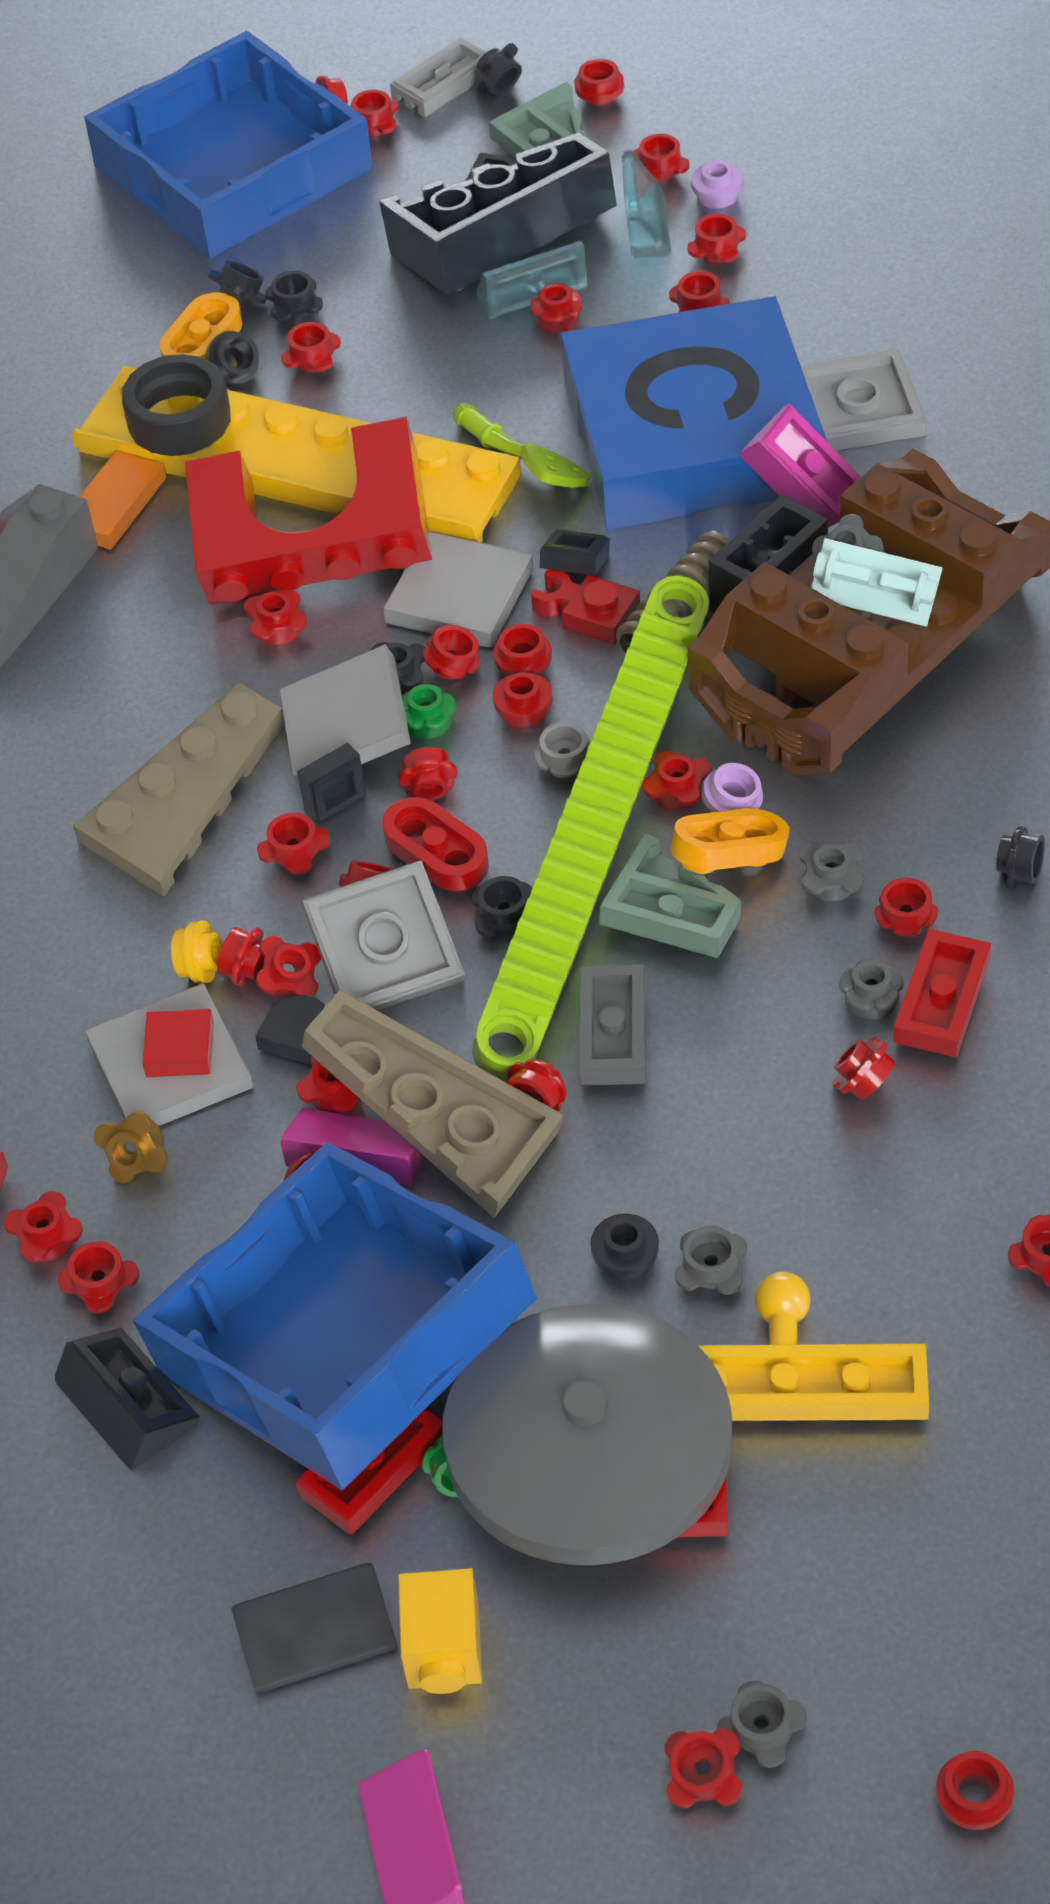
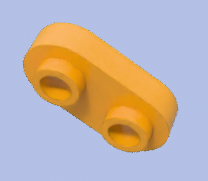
(200, 323)
(729, 839)

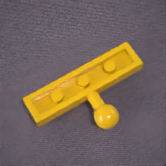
(820, 1379)

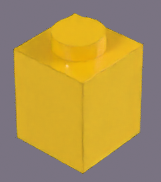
(440, 1630)

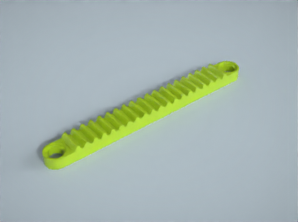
(590, 827)

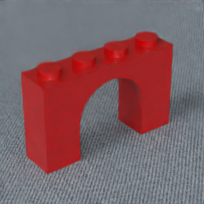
(375, 531)

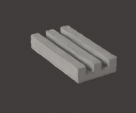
(439, 78)

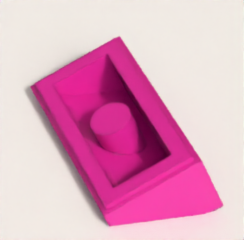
(800, 464)
(362, 1137)
(410, 1834)

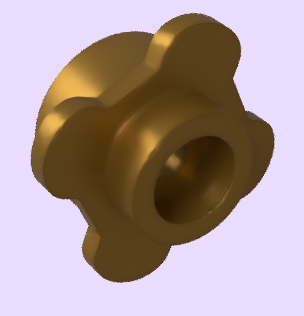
(143, 1135)

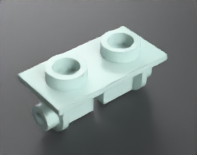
(876, 582)

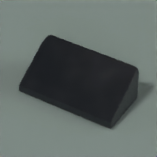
(123, 1395)
(314, 1627)

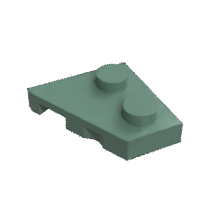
(538, 121)
(669, 903)

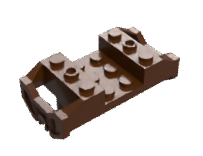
(852, 659)

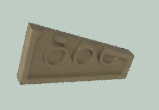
(170, 799)
(444, 1106)

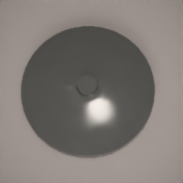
(588, 1434)

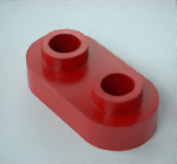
(448, 848)

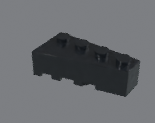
(500, 212)

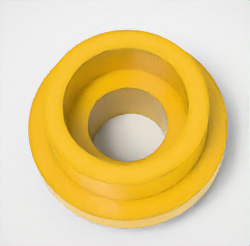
(196, 951)

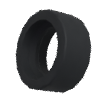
(169, 378)

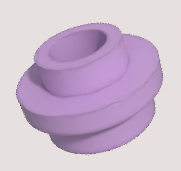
(717, 184)
(732, 788)

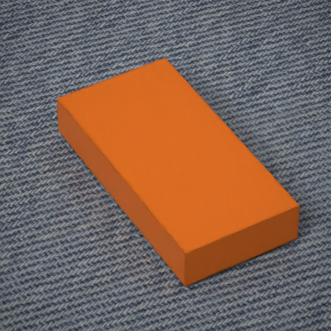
(120, 494)

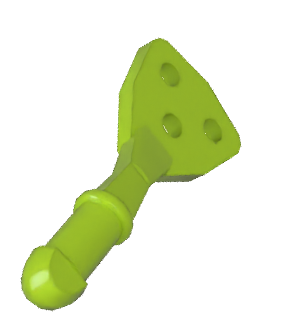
(542, 462)

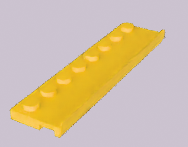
(311, 461)

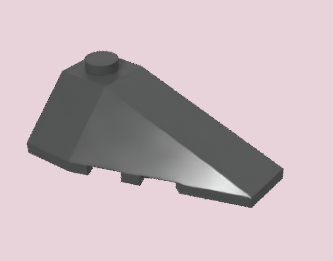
(42, 549)

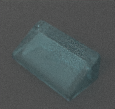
(644, 210)
(518, 283)

